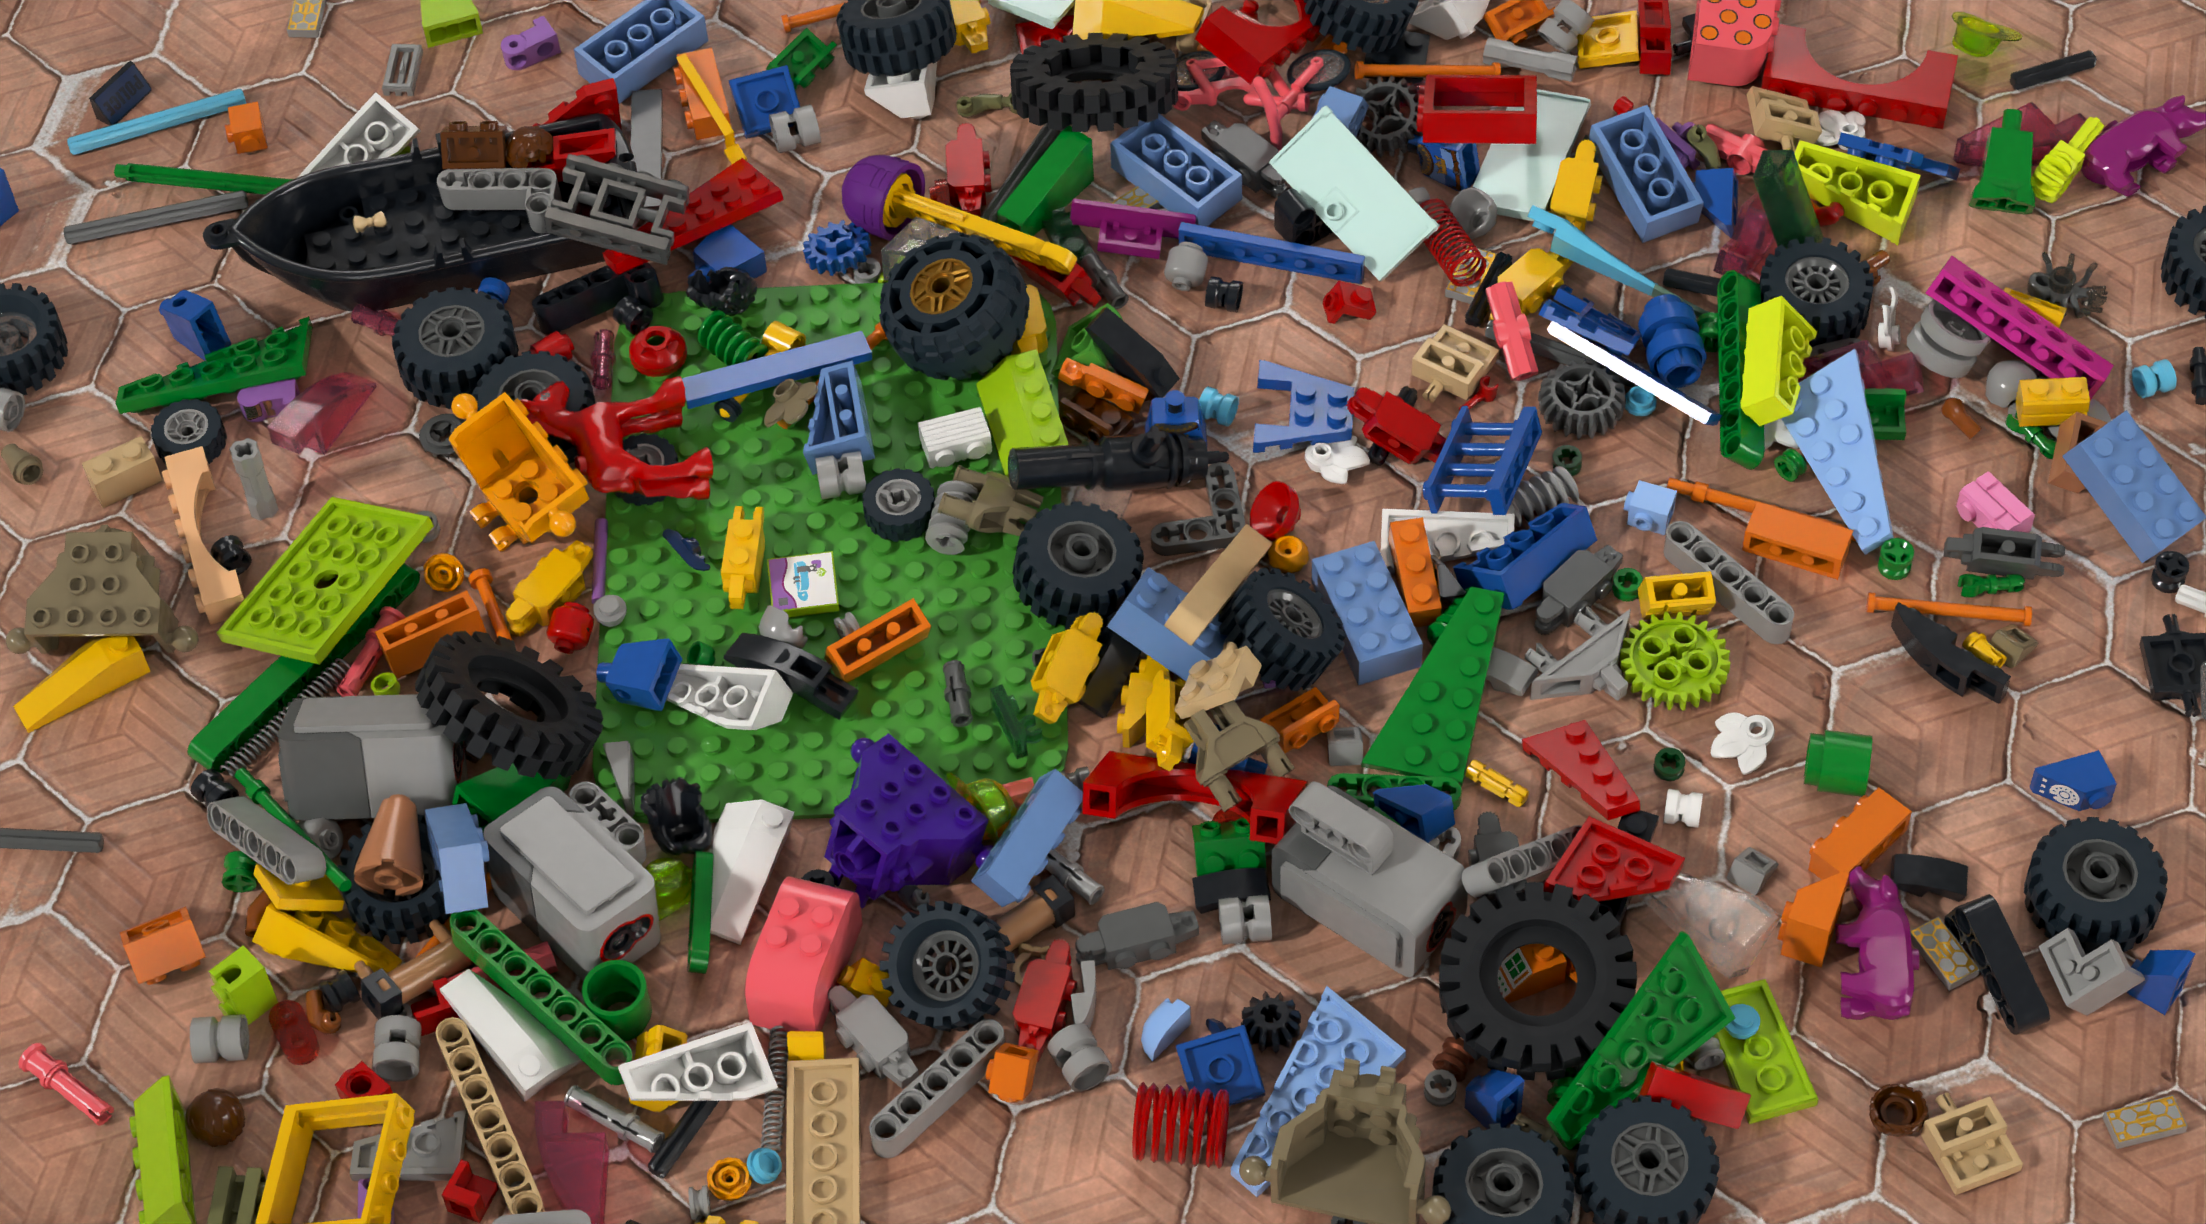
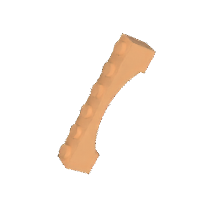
(191, 482)

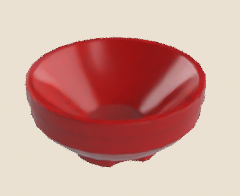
(659, 359)
(1270, 508)

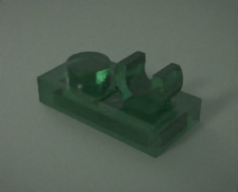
(1063, 233)
(1016, 732)

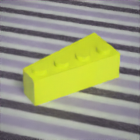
(1868, 191)
(1774, 360)

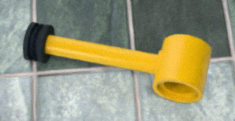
(777, 338)

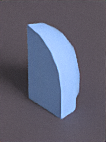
(1164, 1026)

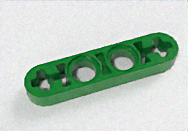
(1367, 781)
(700, 912)

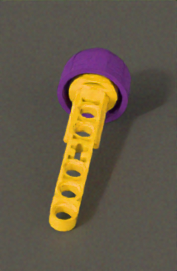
(889, 192)

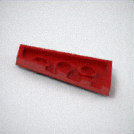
(1586, 766)

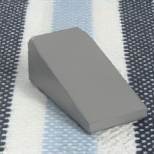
(621, 764)

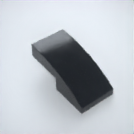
(1923, 873)
(1229, 884)

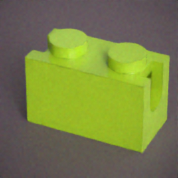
(242, 986)

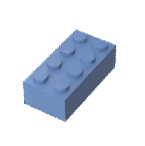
(641, 44)
(1176, 170)
(1645, 174)
(2134, 486)
(1373, 615)
(1143, 620)

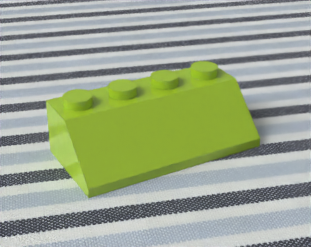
(1020, 405)
(162, 1156)

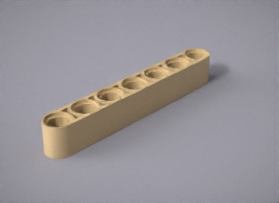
(1218, 585)
(488, 1111)

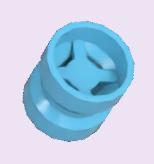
(2155, 378)
(1218, 406)

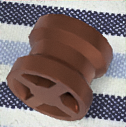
(1454, 1058)

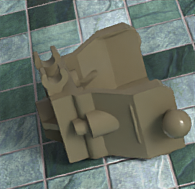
(100, 588)
(1352, 1155)

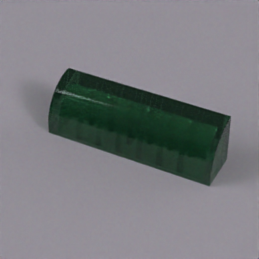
(1785, 198)

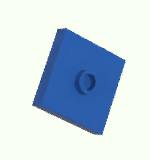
(762, 95)
(1223, 1063)

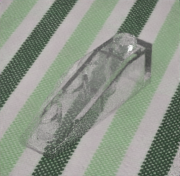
(1721, 922)

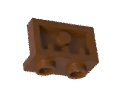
(473, 145)
(1093, 416)

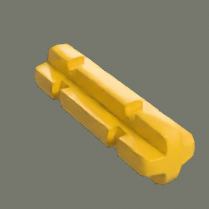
(1497, 783)

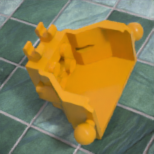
(514, 463)

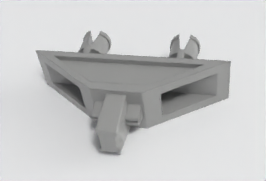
(1587, 667)

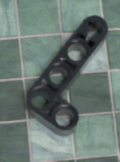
(1298, 219)
(594, 295)
(2000, 962)

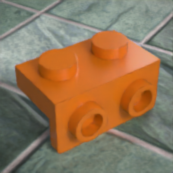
(1517, 18)
(1303, 719)

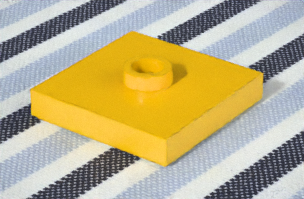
(1610, 40)
(304, 896)

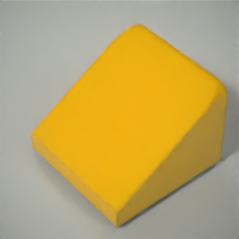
(806, 1045)

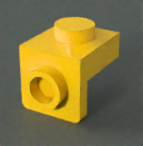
(865, 979)

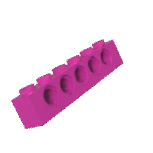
(2016, 326)

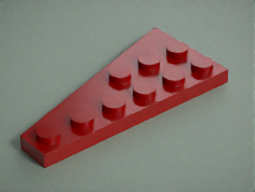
(715, 204)

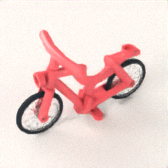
(1315, 71)

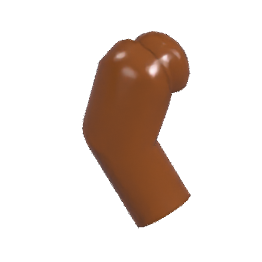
(1876, 262)
(1956, 411)
(255, 912)
(318, 1016)

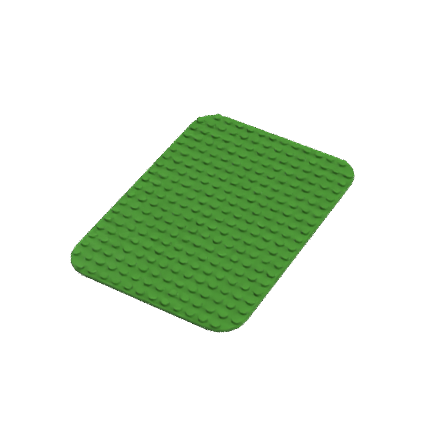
(964, 596)

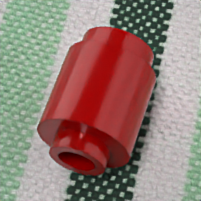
(554, 344)

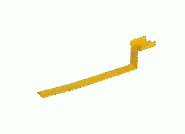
(733, 150)

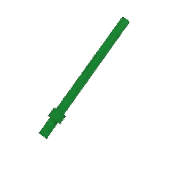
(260, 794)

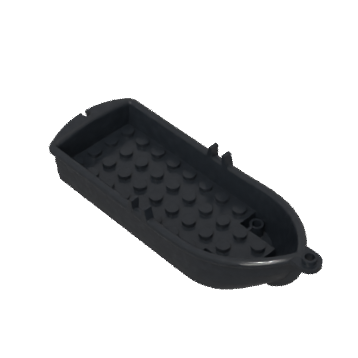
(310, 243)

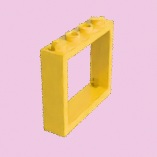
(294, 1142)

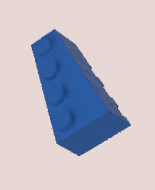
(1530, 554)

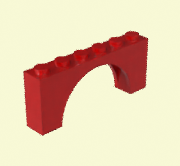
(1253, 47)
(1915, 99)
(1135, 780)

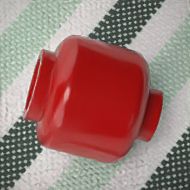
(570, 627)

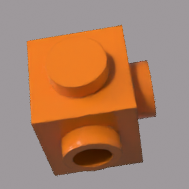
(246, 128)
(1012, 1072)

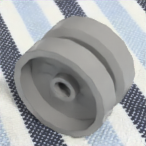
(1946, 341)

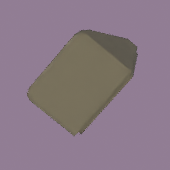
(2013, 644)

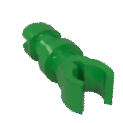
(2034, 435)
(1976, 585)

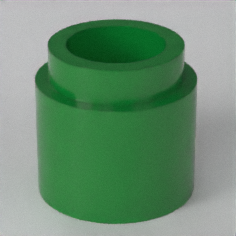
(1838, 762)
(614, 983)

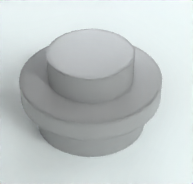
(610, 610)

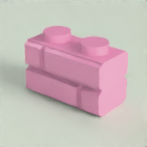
(1993, 506)

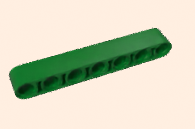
(1740, 436)
(536, 980)

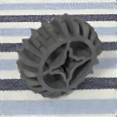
(1404, 128)
(1581, 399)

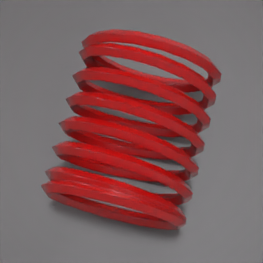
(1216, 1122)

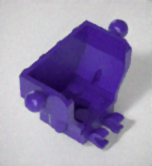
(901, 824)

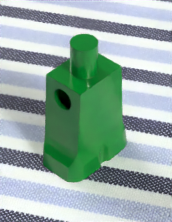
(2006, 169)

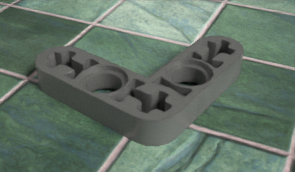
(1214, 525)

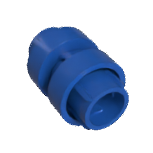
(1672, 340)

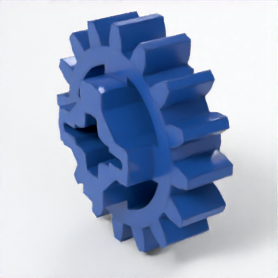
(837, 248)

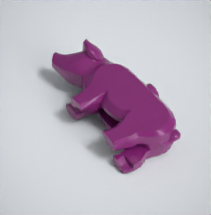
(2139, 140)
(1885, 952)

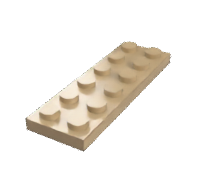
(823, 1142)

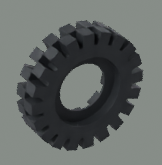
(1140, 89)
(471, 664)
(1524, 1041)

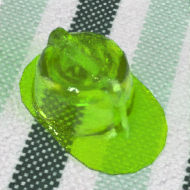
(1979, 36)
(988, 798)
(671, 883)

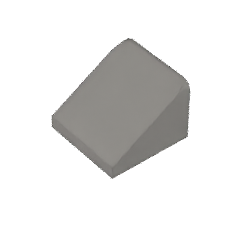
(1345, 746)
(1751, 870)

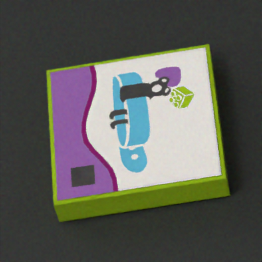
(803, 584)

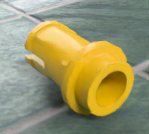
(1983, 650)

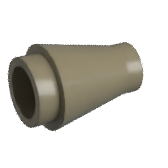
(23, 465)

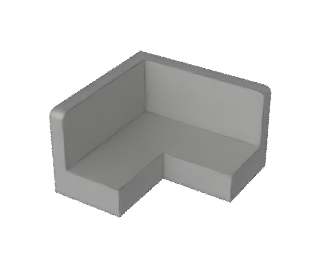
(2088, 979)

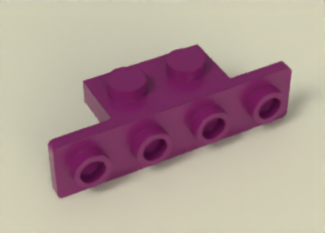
(1128, 228)

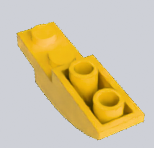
(1133, 722)

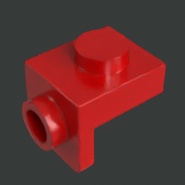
(1349, 300)

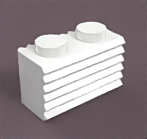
(955, 437)

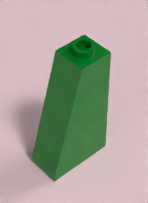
(1050, 184)
(499, 791)

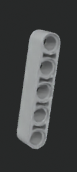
(1688, 551)
(266, 840)
(1517, 863)
(934, 1103)

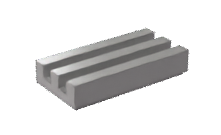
(401, 86)

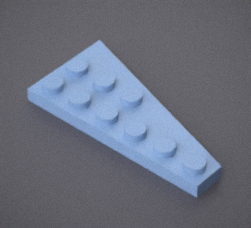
(1840, 446)
(1331, 1035)

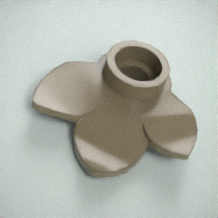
(790, 402)

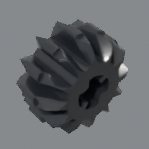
(1284, 1019)

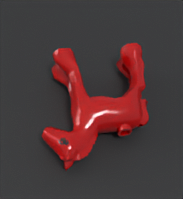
(599, 436)

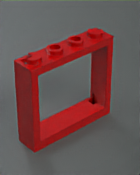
(1478, 125)

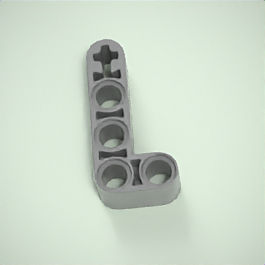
(501, 190)

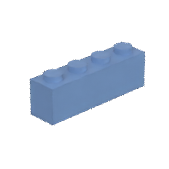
(1029, 838)

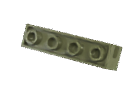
(236, 1197)

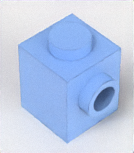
(1650, 507)

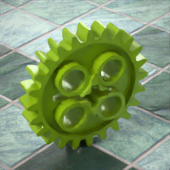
(1674, 661)

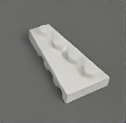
(1451, 533)

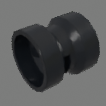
(1224, 294)
(210, 787)

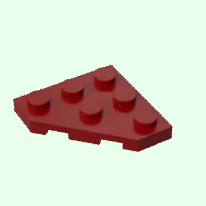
(591, 99)
(1613, 864)

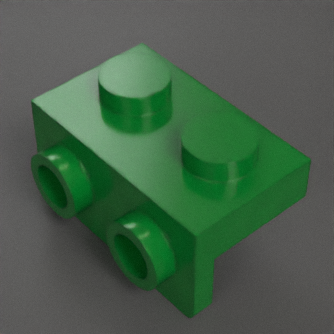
(804, 57)
(1887, 412)
(1226, 847)

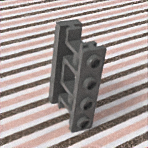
(610, 230)

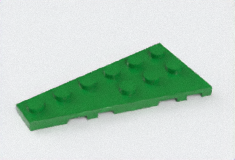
(225, 371)
(1439, 711)
(1662, 1024)

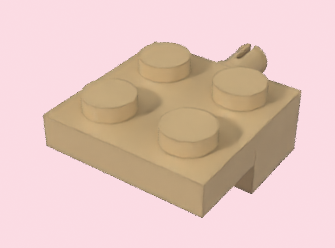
(1782, 118)
(1453, 363)
(1218, 680)
(1970, 1144)

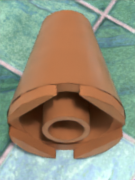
(392, 850)

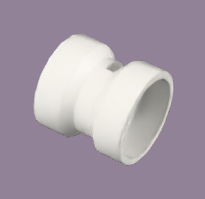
(1683, 808)

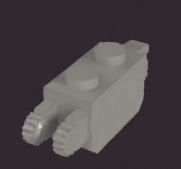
(873, 1035)

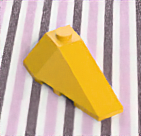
(1135, 17)
(86, 675)
(320, 940)

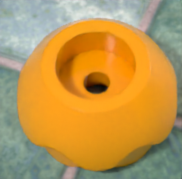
(1288, 562)
(443, 581)
(729, 1169)

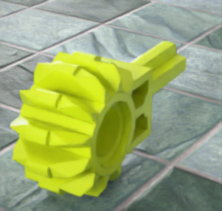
(2064, 162)

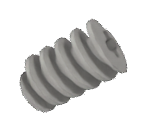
(1543, 492)
(945, 532)

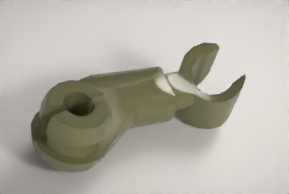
(972, 106)
(1705, 146)

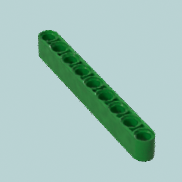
(284, 681)

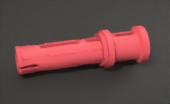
(369, 655)
(55, 1075)

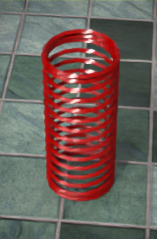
(1449, 270)

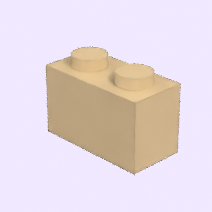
(122, 472)

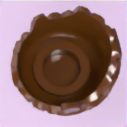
(528, 145)
(1898, 1110)
(215, 1117)

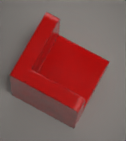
(433, 1010)
(468, 1193)

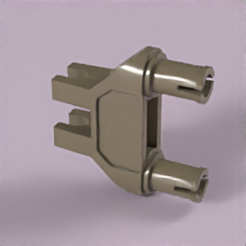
(996, 507)
(1226, 748)

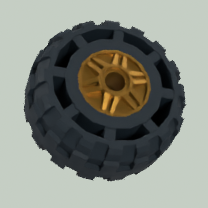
(954, 306)

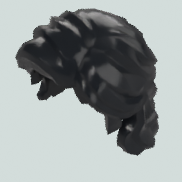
(727, 290)
(677, 815)

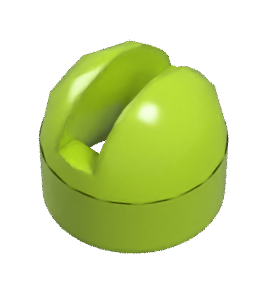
(382, 681)

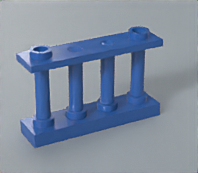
(1505, 473)

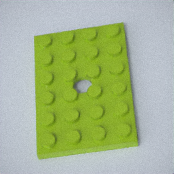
(344, 539)

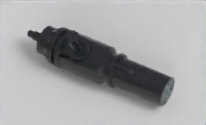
(1114, 462)

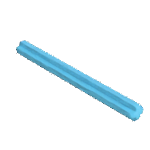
(155, 121)

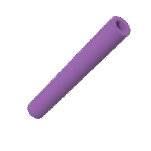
(599, 559)

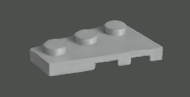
(431, 1151)

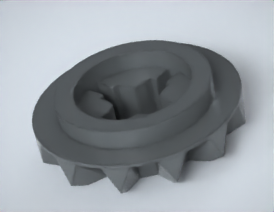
(436, 427)

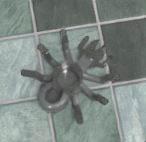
(2060, 286)

